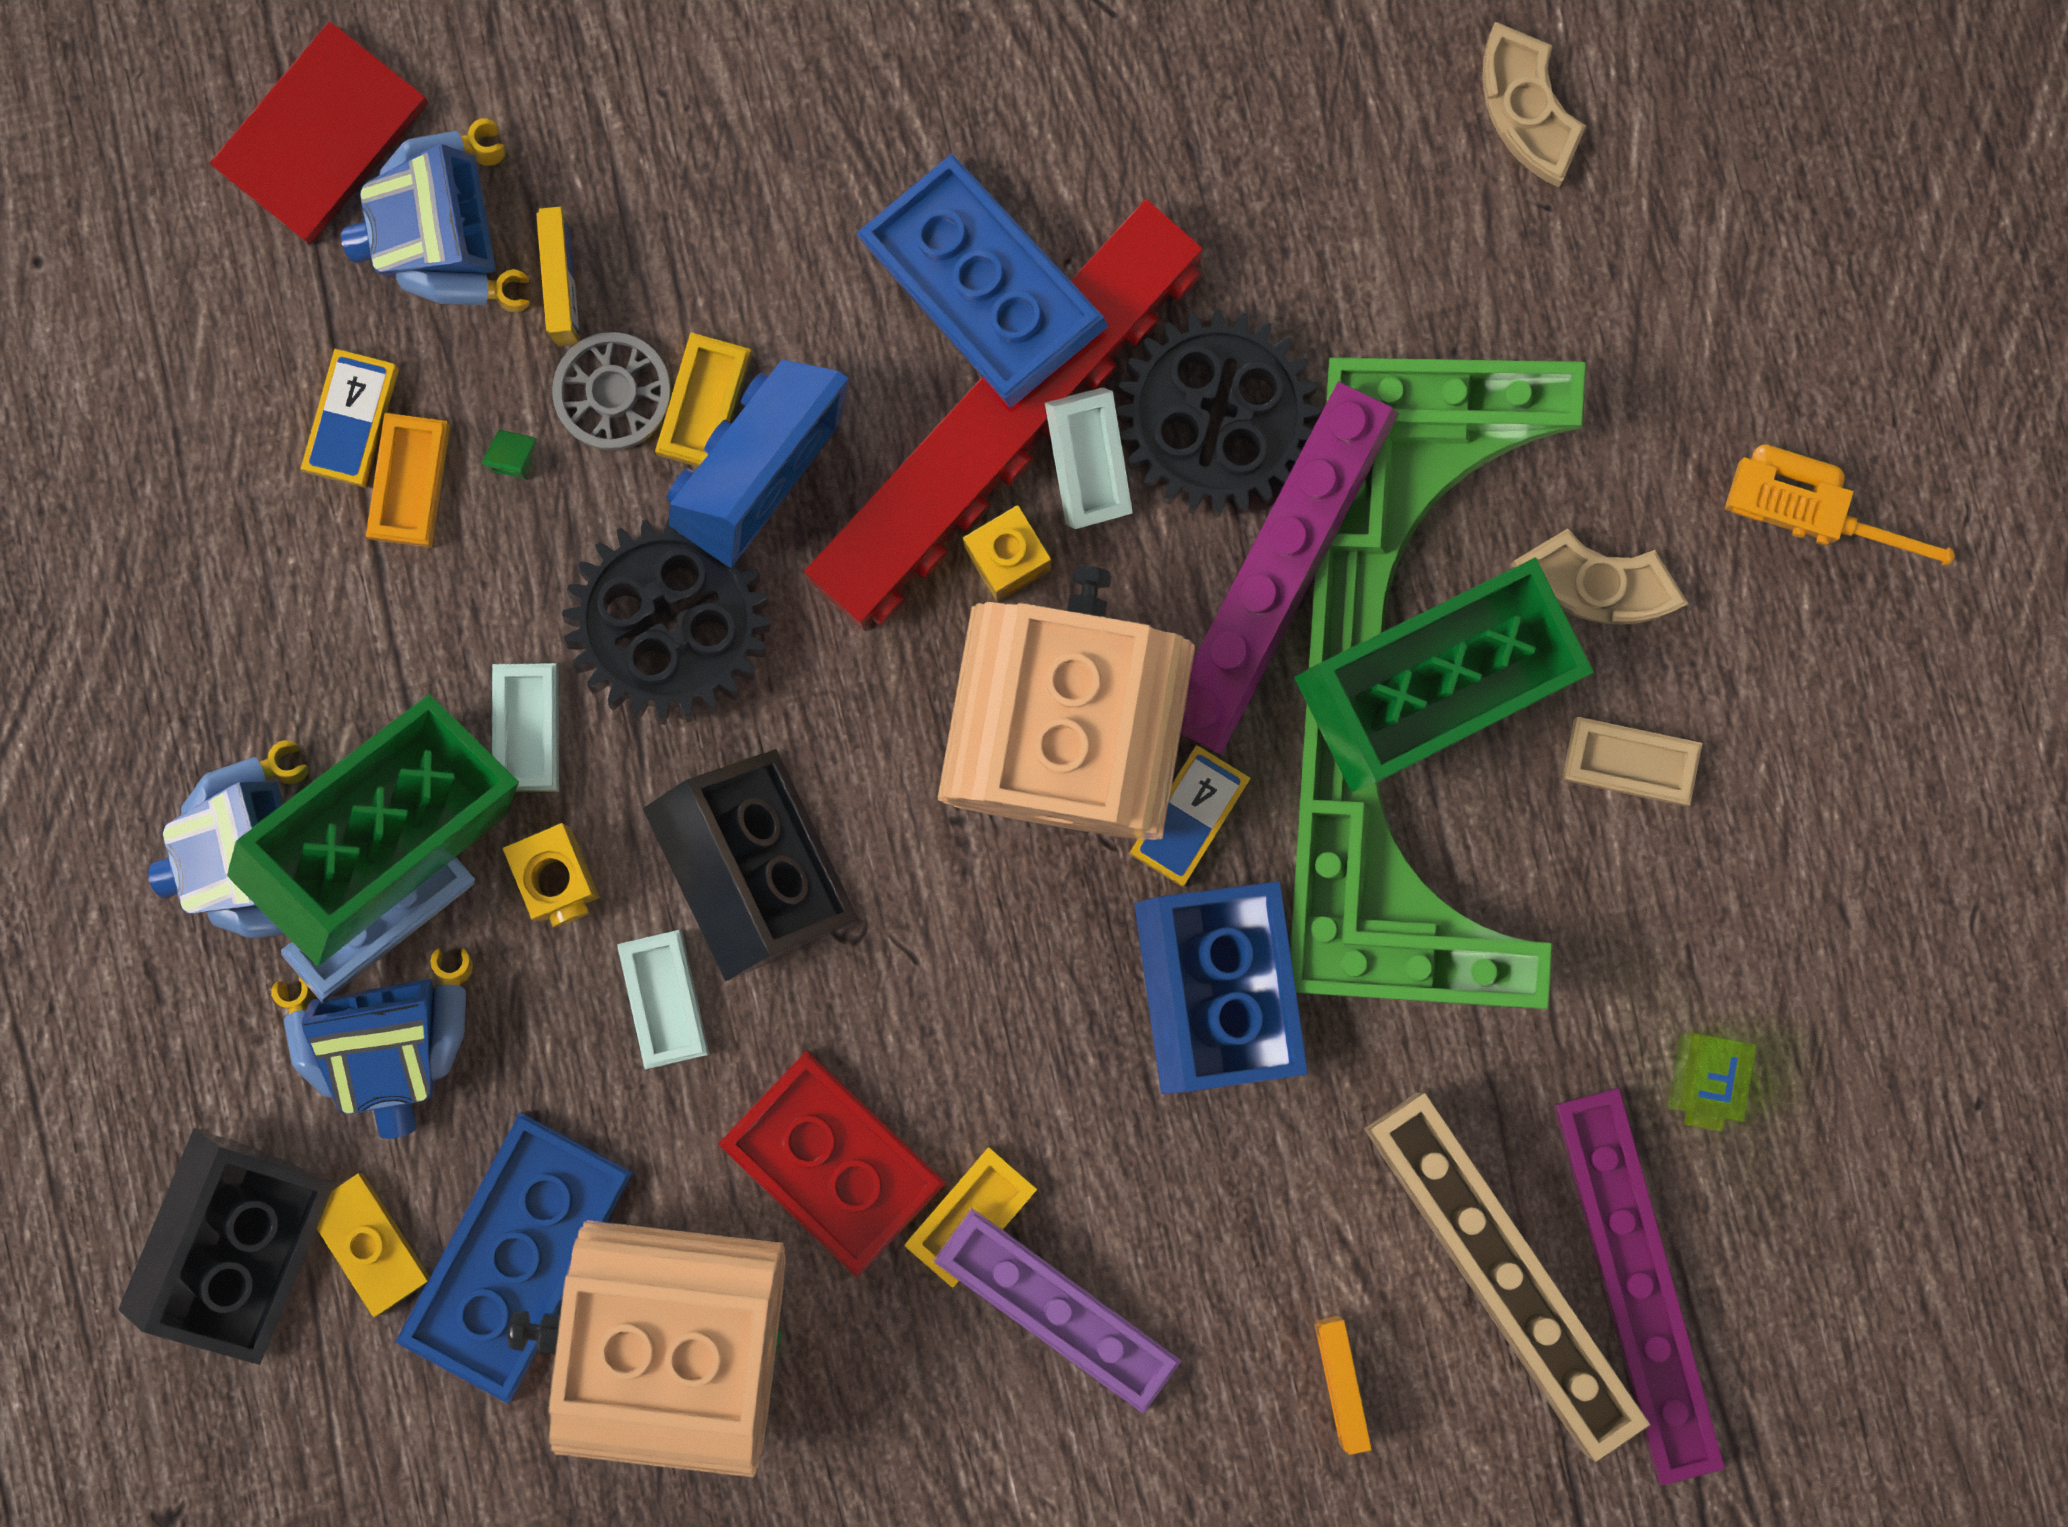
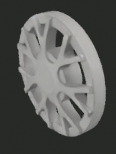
(611, 391)

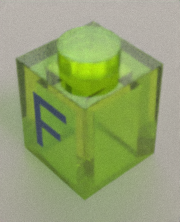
(1711, 1080)

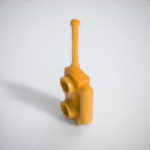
(1806, 512)

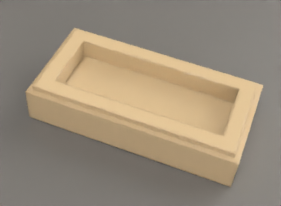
(1632, 761)

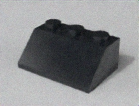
(749, 863)
(225, 1248)

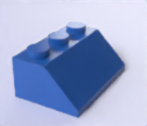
(757, 458)
(1220, 988)

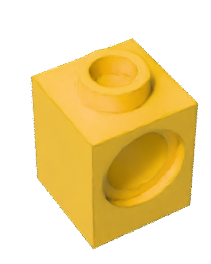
(1007, 553)
(530, 857)

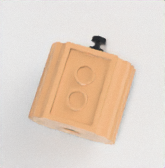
(1067, 716)
(662, 1348)

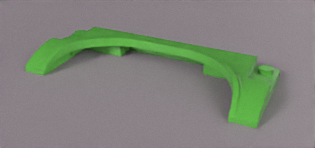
(1359, 906)

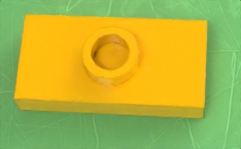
(370, 1246)

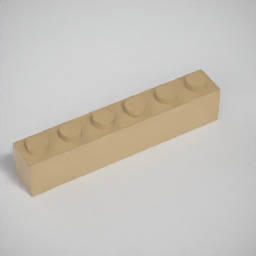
(1506, 1277)

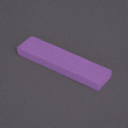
(1057, 1310)

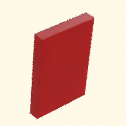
(319, 132)
(832, 1163)

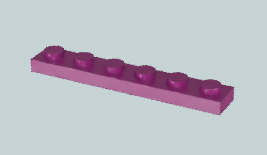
(1283, 563)
(1638, 1286)

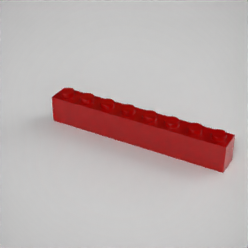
(987, 441)

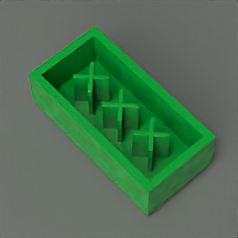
(1443, 675)
(371, 829)

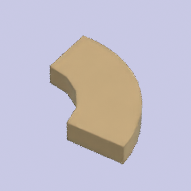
(1524, 106)
(1606, 587)

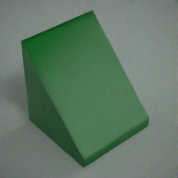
(510, 454)

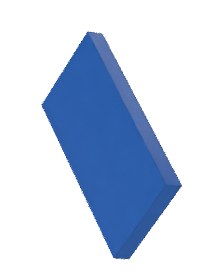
(982, 280)
(511, 1255)

